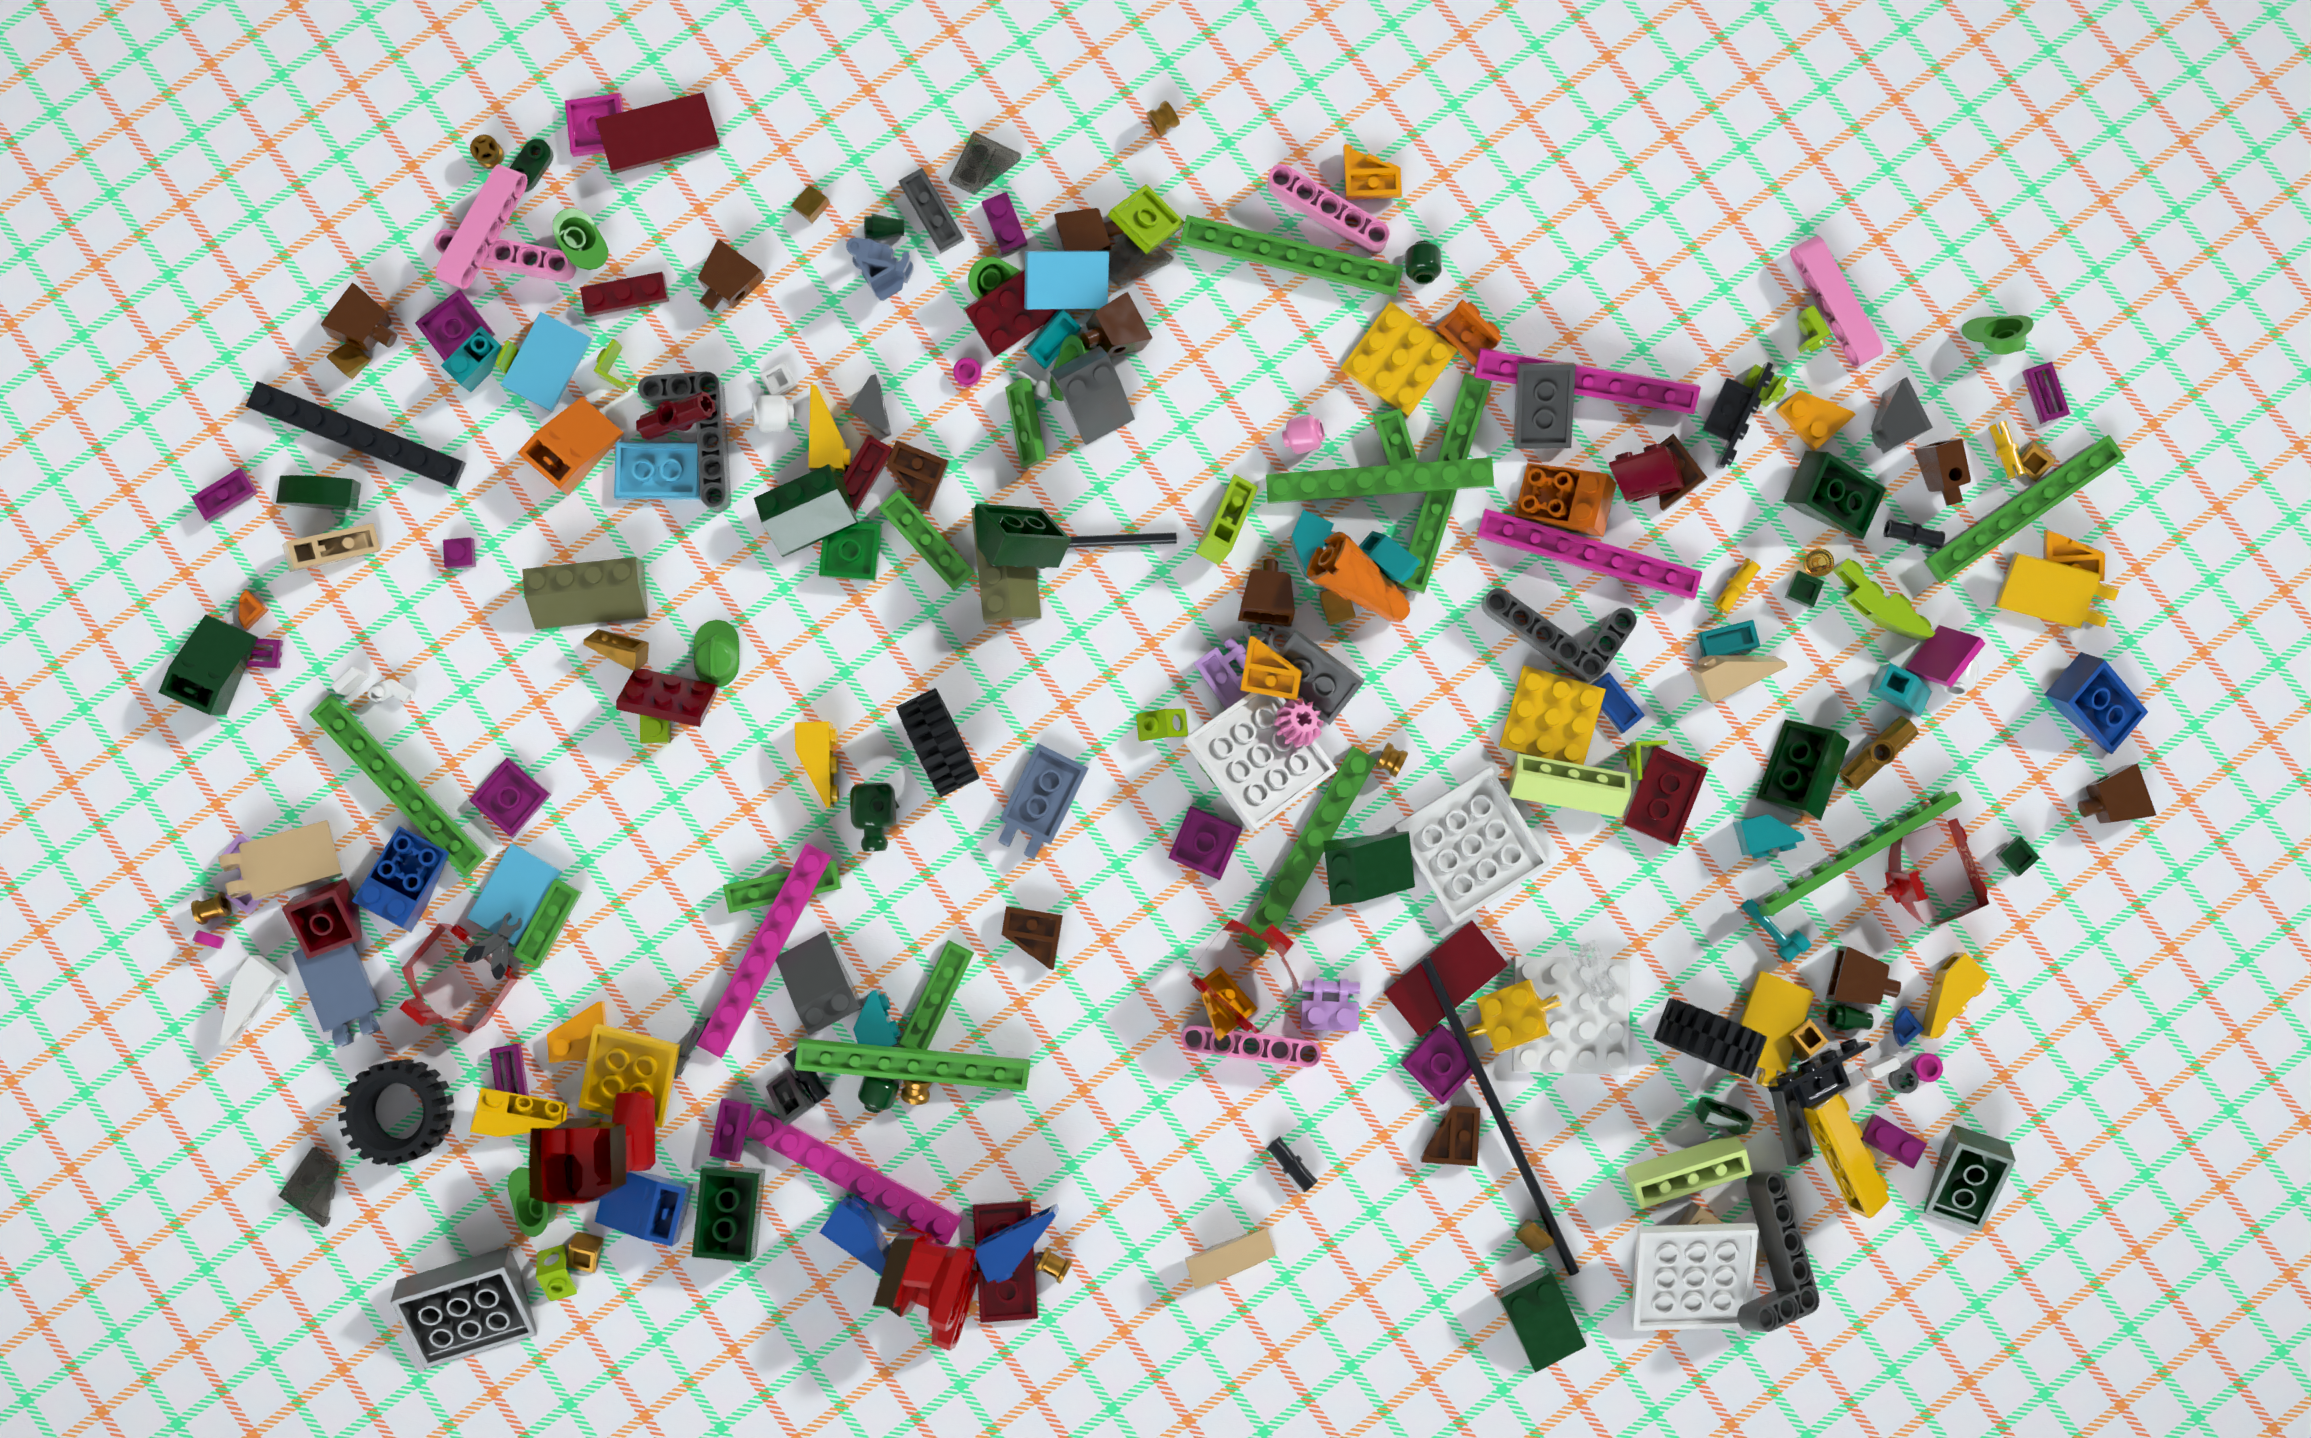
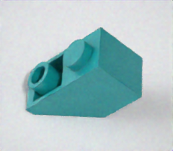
(473, 359)
(1307, 536)
(1389, 556)
(1900, 689)
(1764, 833)
(874, 1023)

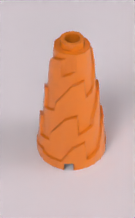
(1356, 577)

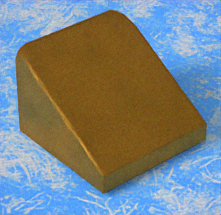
(811, 204)
(349, 360)
(2036, 460)
(1336, 608)
(1807, 1040)
(1533, 1236)
(584, 1252)

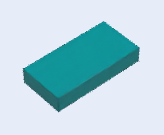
(1048, 341)
(1729, 639)

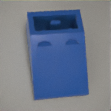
(402, 879)
(647, 1208)

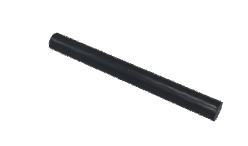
(1123, 540)

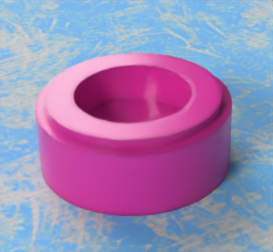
(967, 372)
(208, 939)
(1927, 1067)

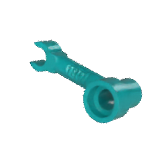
(1789, 945)

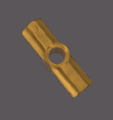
(1891, 742)

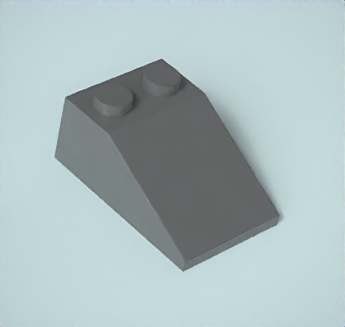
(1093, 394)
(818, 983)

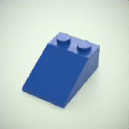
(2096, 701)
(857, 1233)
(1005, 1249)

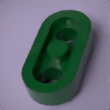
(533, 165)
(1723, 1115)

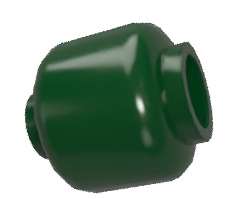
(1423, 262)
(878, 1093)

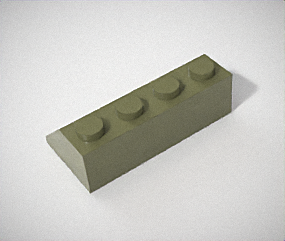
(1006, 591)
(586, 592)

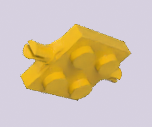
(1513, 1016)

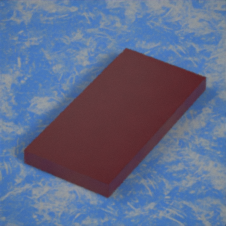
(657, 133)
(1464, 965)
(1018, 1294)

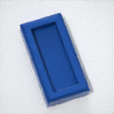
(1618, 704)

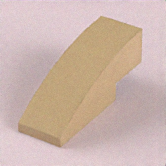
(1230, 1257)

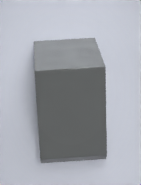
(870, 406)
(789, 1098)

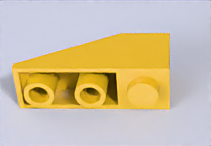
(815, 750)
(1952, 988)
(513, 1114)

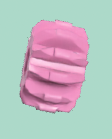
(1293, 731)

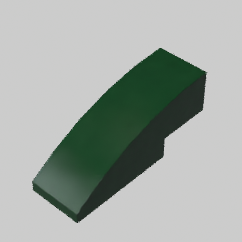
(318, 492)

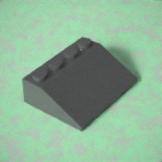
(464, 1307)

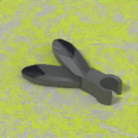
(497, 945)
(688, 1045)

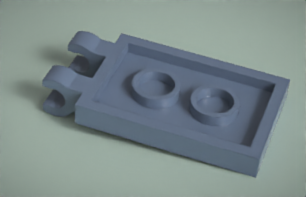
(1041, 798)
(339, 992)

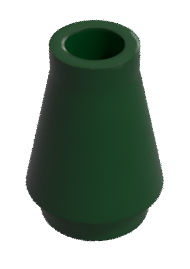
(882, 227)
(1848, 1018)

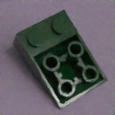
(209, 666)

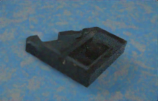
(982, 163)
(1130, 262)
(313, 1186)

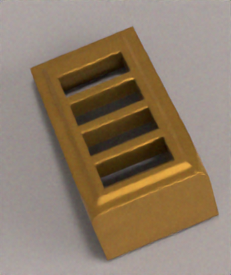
(622, 649)

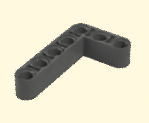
(705, 429)
(1558, 637)
(1786, 1255)

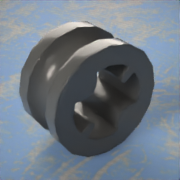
(1912, 1076)

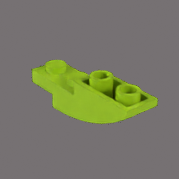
(1888, 612)

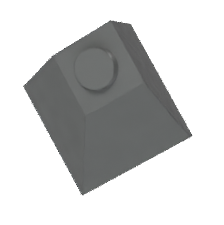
(1899, 417)

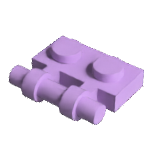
(1220, 675)
(1330, 1015)

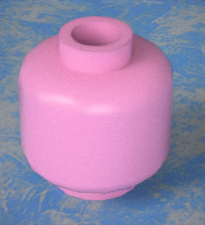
(1303, 434)

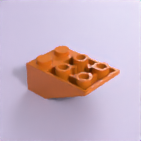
(571, 445)
(1566, 498)

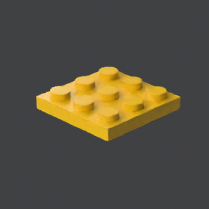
(1398, 359)
(1552, 716)
(628, 1062)

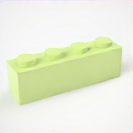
(1569, 785)
(1688, 1171)

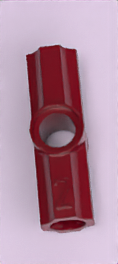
(675, 415)

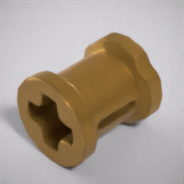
(211, 908)
(1053, 1265)

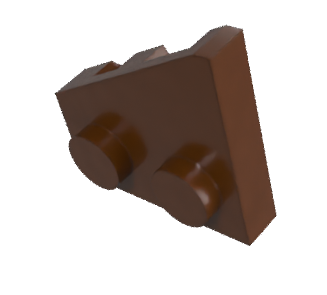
(1690, 471)
(917, 472)
(1034, 933)
(1455, 1138)

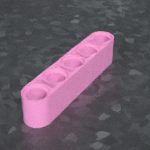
(1321, 196)
(481, 227)
(518, 258)
(1836, 301)
(1263, 1053)

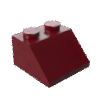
(324, 918)

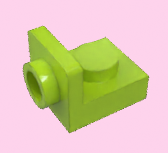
(1813, 325)
(1773, 392)
(654, 730)

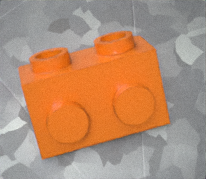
(1469, 331)

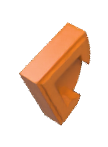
(250, 609)

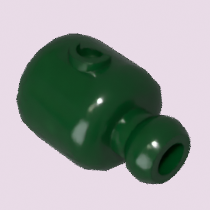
(873, 810)

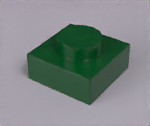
(1804, 589)
(2018, 856)

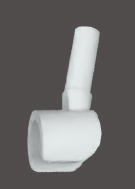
(1041, 389)

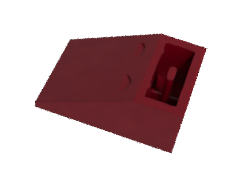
(1647, 473)

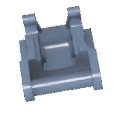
(880, 267)

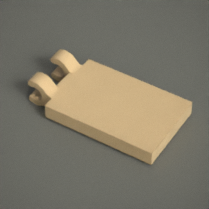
(283, 862)

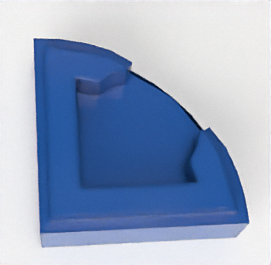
(1905, 1026)

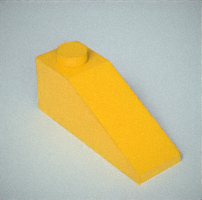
(825, 439)

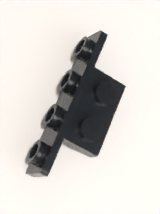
(1732, 410)
(1820, 1078)

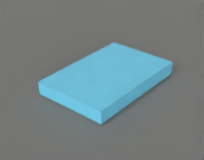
(1066, 279)
(546, 362)
(656, 471)
(515, 888)

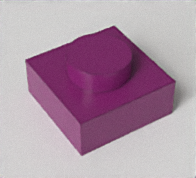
(459, 553)

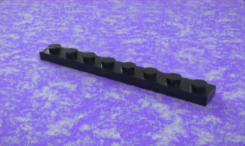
(356, 434)

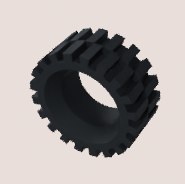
(937, 742)
(1710, 1037)
(362, 1119)

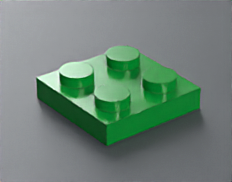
(852, 553)

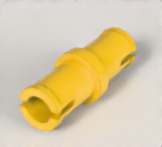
(2007, 450)
(1737, 586)

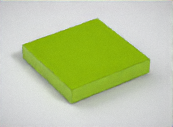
(1146, 218)

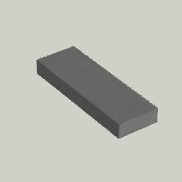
(931, 210)
(1792, 1127)

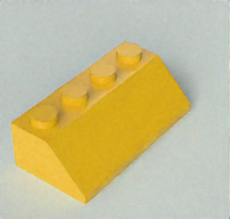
(1846, 1156)

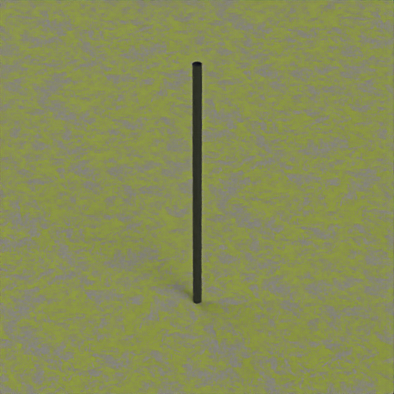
(1499, 1116)

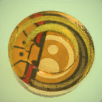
(1818, 562)

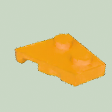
(1369, 177)
(1813, 418)
(2073, 553)
(1269, 672)
(1221, 1019)
(573, 1037)

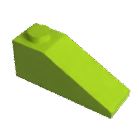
(1227, 520)

